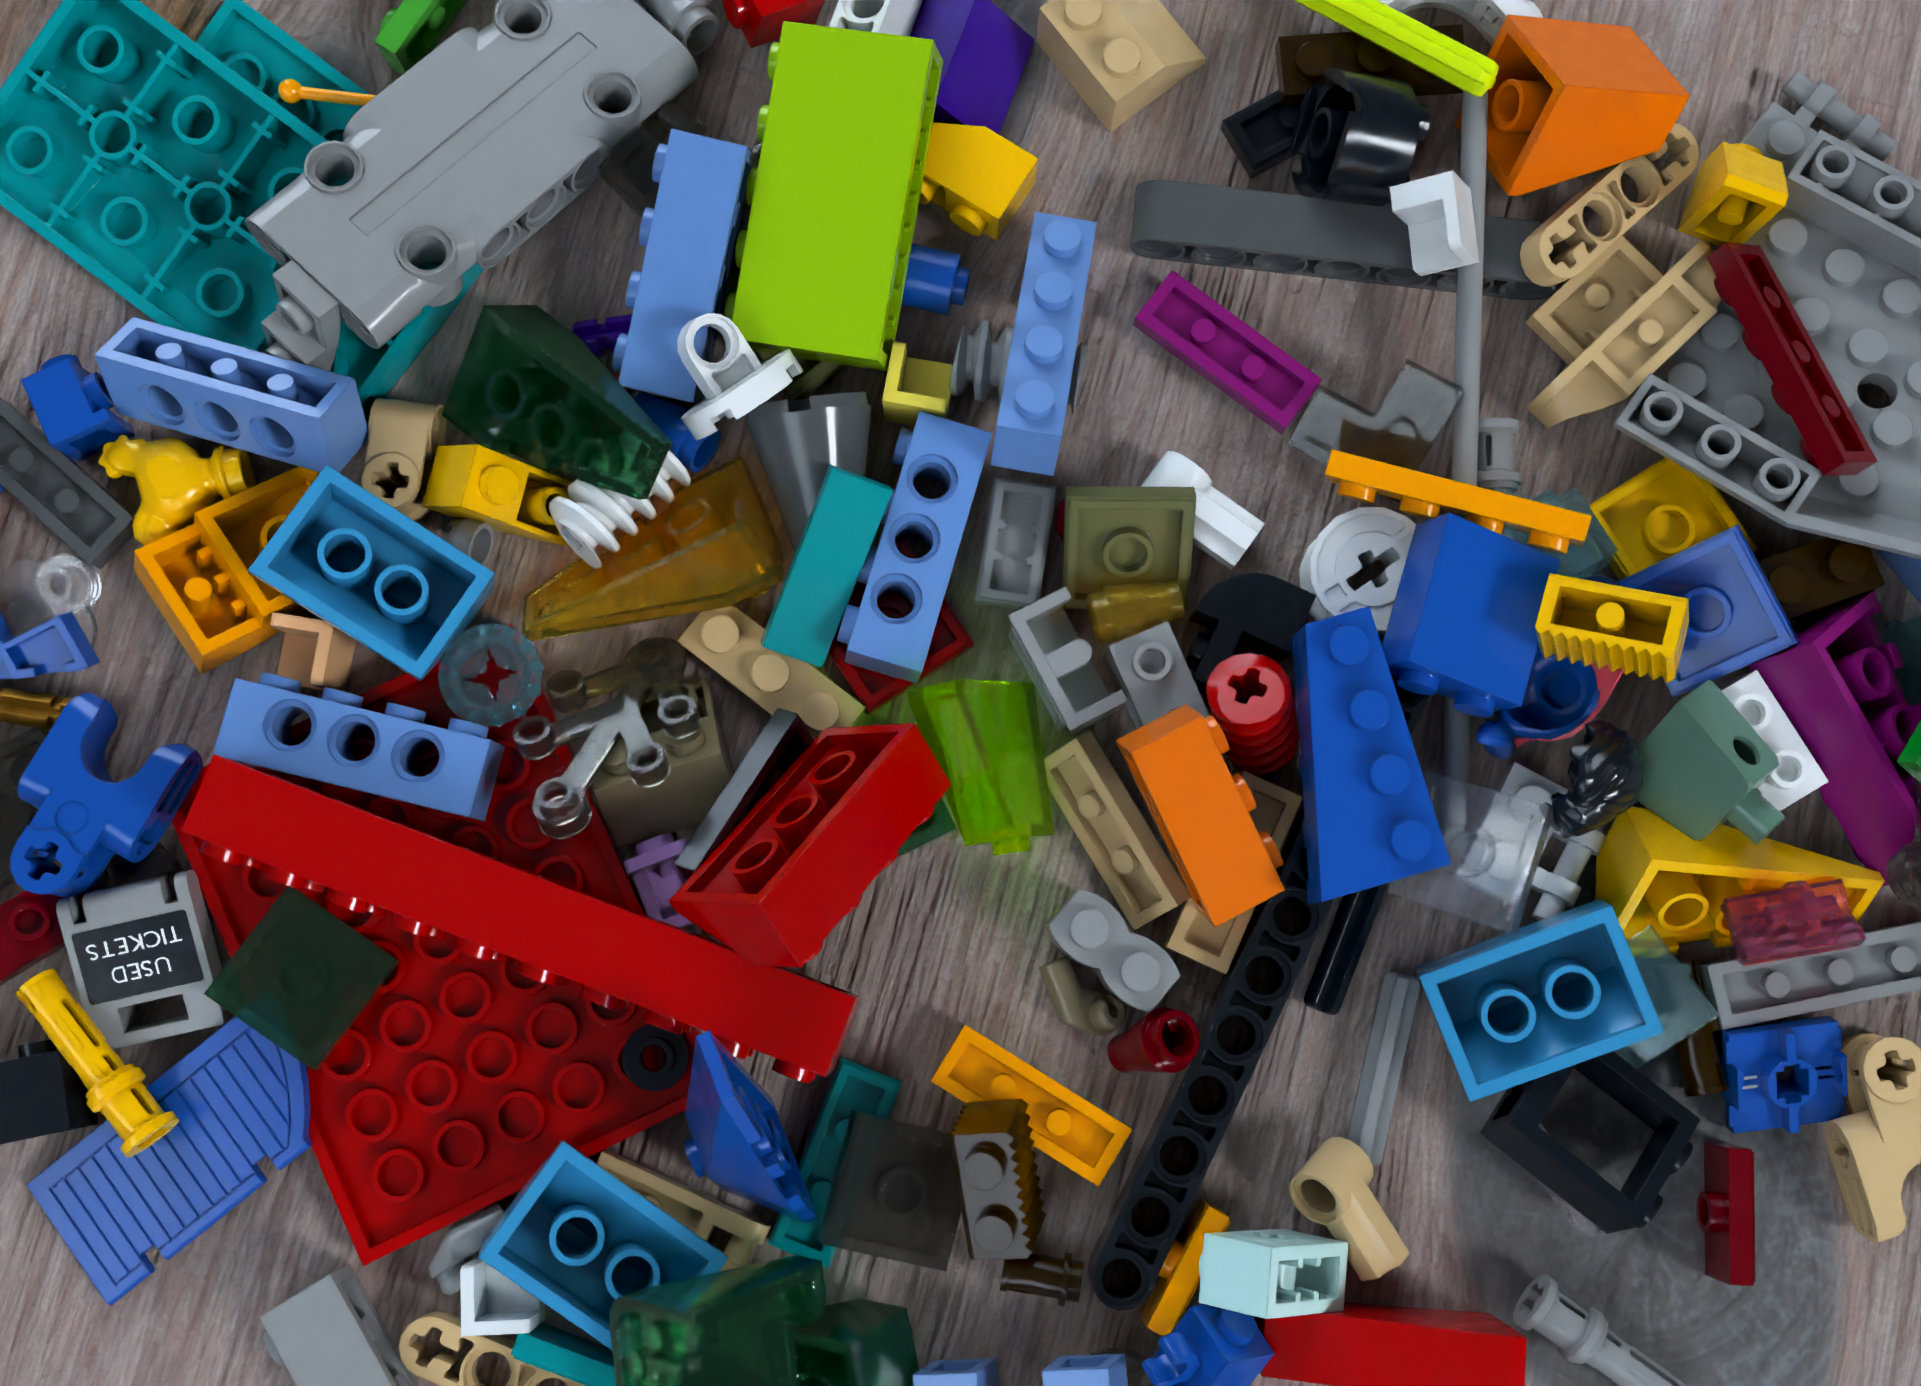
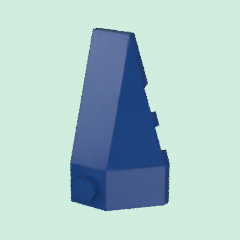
(740, 1134)

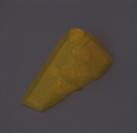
(687, 560)

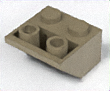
(697, 775)

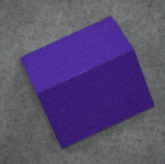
(980, 56)

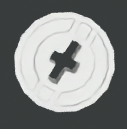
(1352, 544)

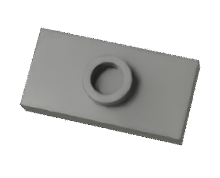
(1015, 544)

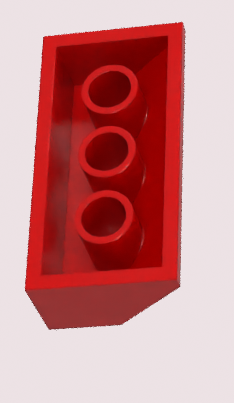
(814, 843)

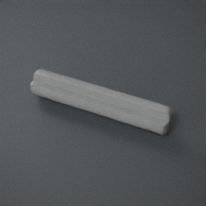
(1383, 1064)

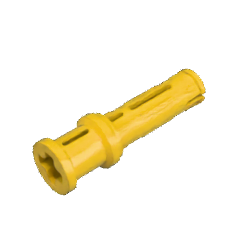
(111, 1084)

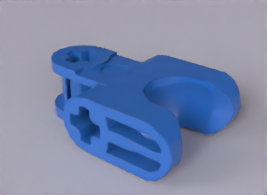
(84, 811)

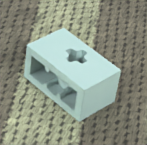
(1273, 1272)

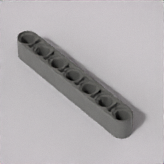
(1311, 238)

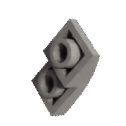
(305, 320)

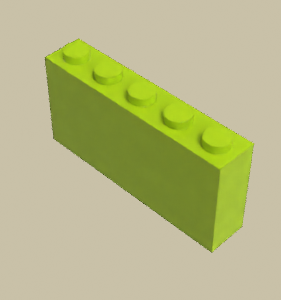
(835, 193)

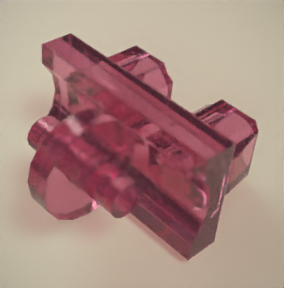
(1791, 922)

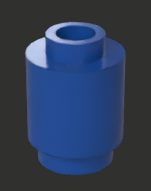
(935, 280)

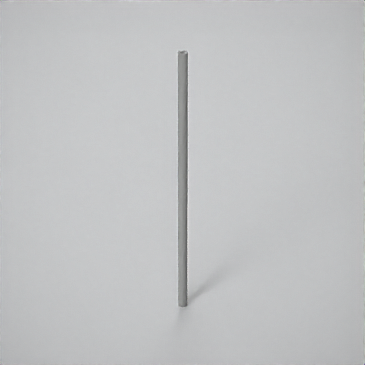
(1467, 375)

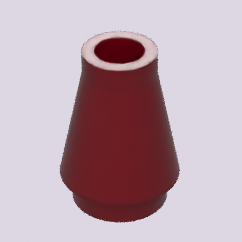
(1156, 1043)

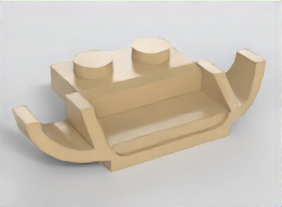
(1619, 326)

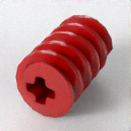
(1255, 711)

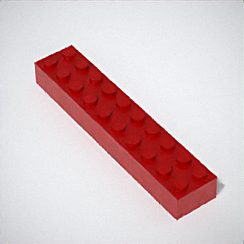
(519, 914)

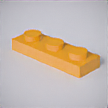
(1060, 1119)

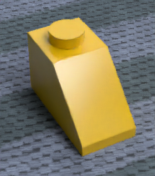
(1734, 195)

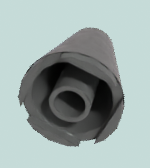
(801, 441)

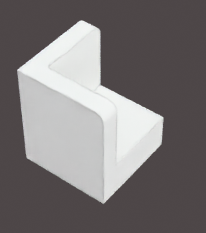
(1438, 222)
(495, 1303)

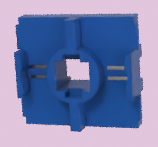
(1760, 1051)

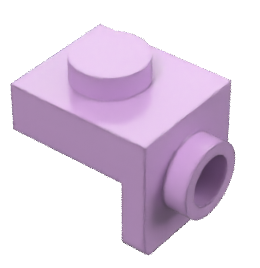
(658, 876)

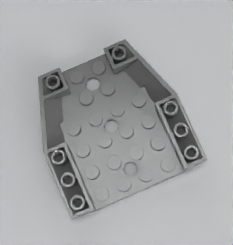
(1854, 276)

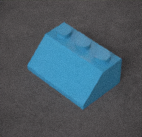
(374, 573)
(1539, 999)
(587, 1239)

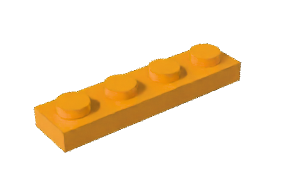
(1426, 495)

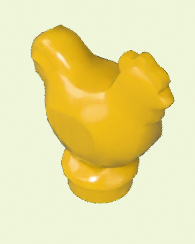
(175, 480)

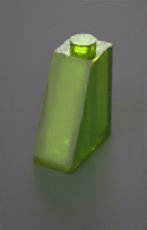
(993, 757)

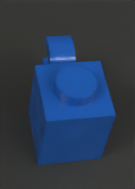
(1210, 1350)

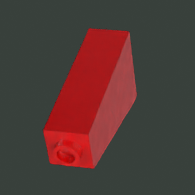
(1395, 1348)

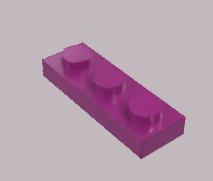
(1226, 352)

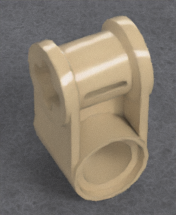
(401, 449)

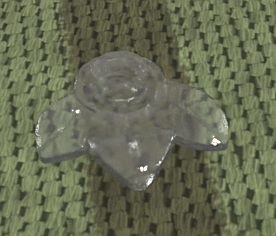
(37, 593)

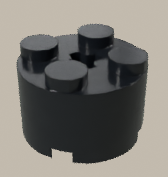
(1357, 137)

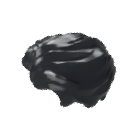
(1604, 778)

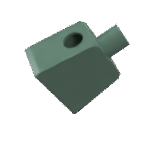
(1707, 768)

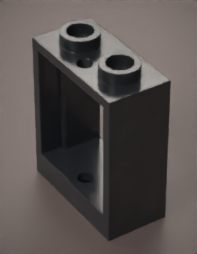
(1516, 1133)

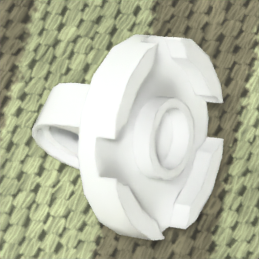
(734, 382)

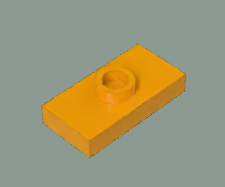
(1181, 1270)

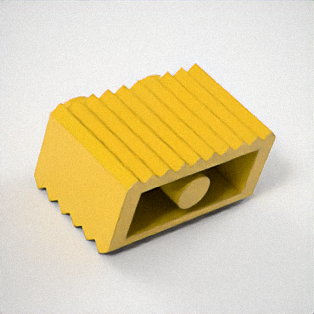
(1612, 626)

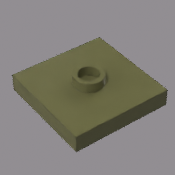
(1126, 538)

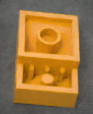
(203, 573)

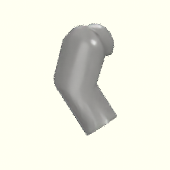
(460, 1244)

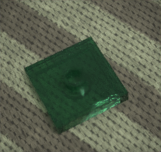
(302, 978)

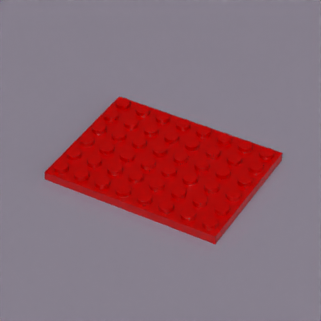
(458, 1062)

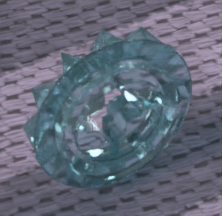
(468, 656)

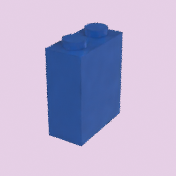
(1467, 615)

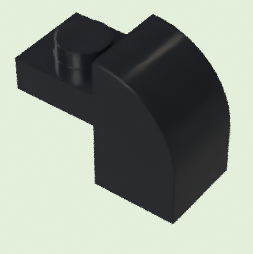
(1248, 611)

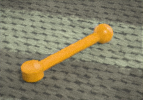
(292, 92)

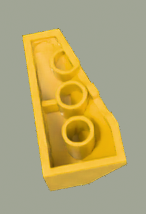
(1679, 883)

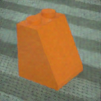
(1573, 101)

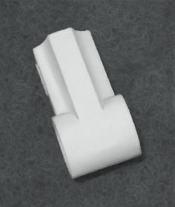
(1220, 524)

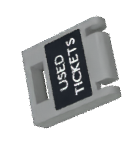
(141, 947)

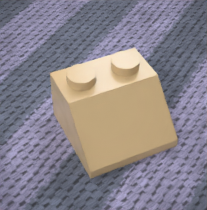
(1116, 52)

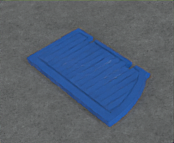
(234, 1107)

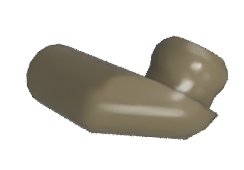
(1080, 1006)

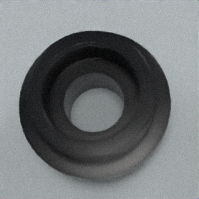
(676, 1064)

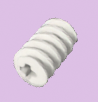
(597, 512)

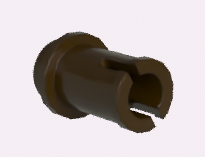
(1044, 1277)

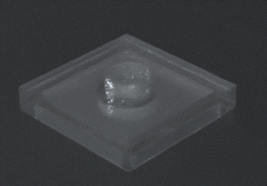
(1491, 849)

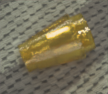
(1132, 608)

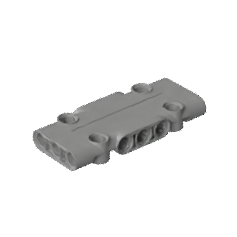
(470, 154)

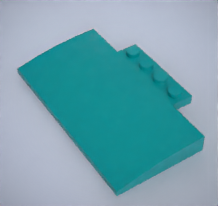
(156, 152)

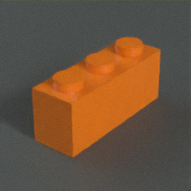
(1203, 813)

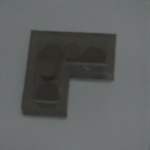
(1395, 434)

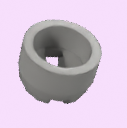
(471, 538)

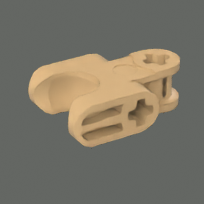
(1881, 1135)

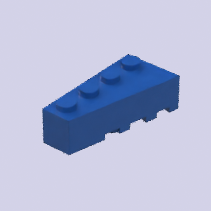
(1357, 764)

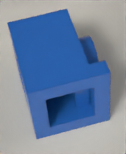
(74, 407)

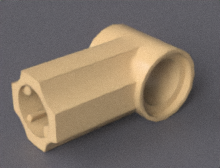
(1336, 1194)

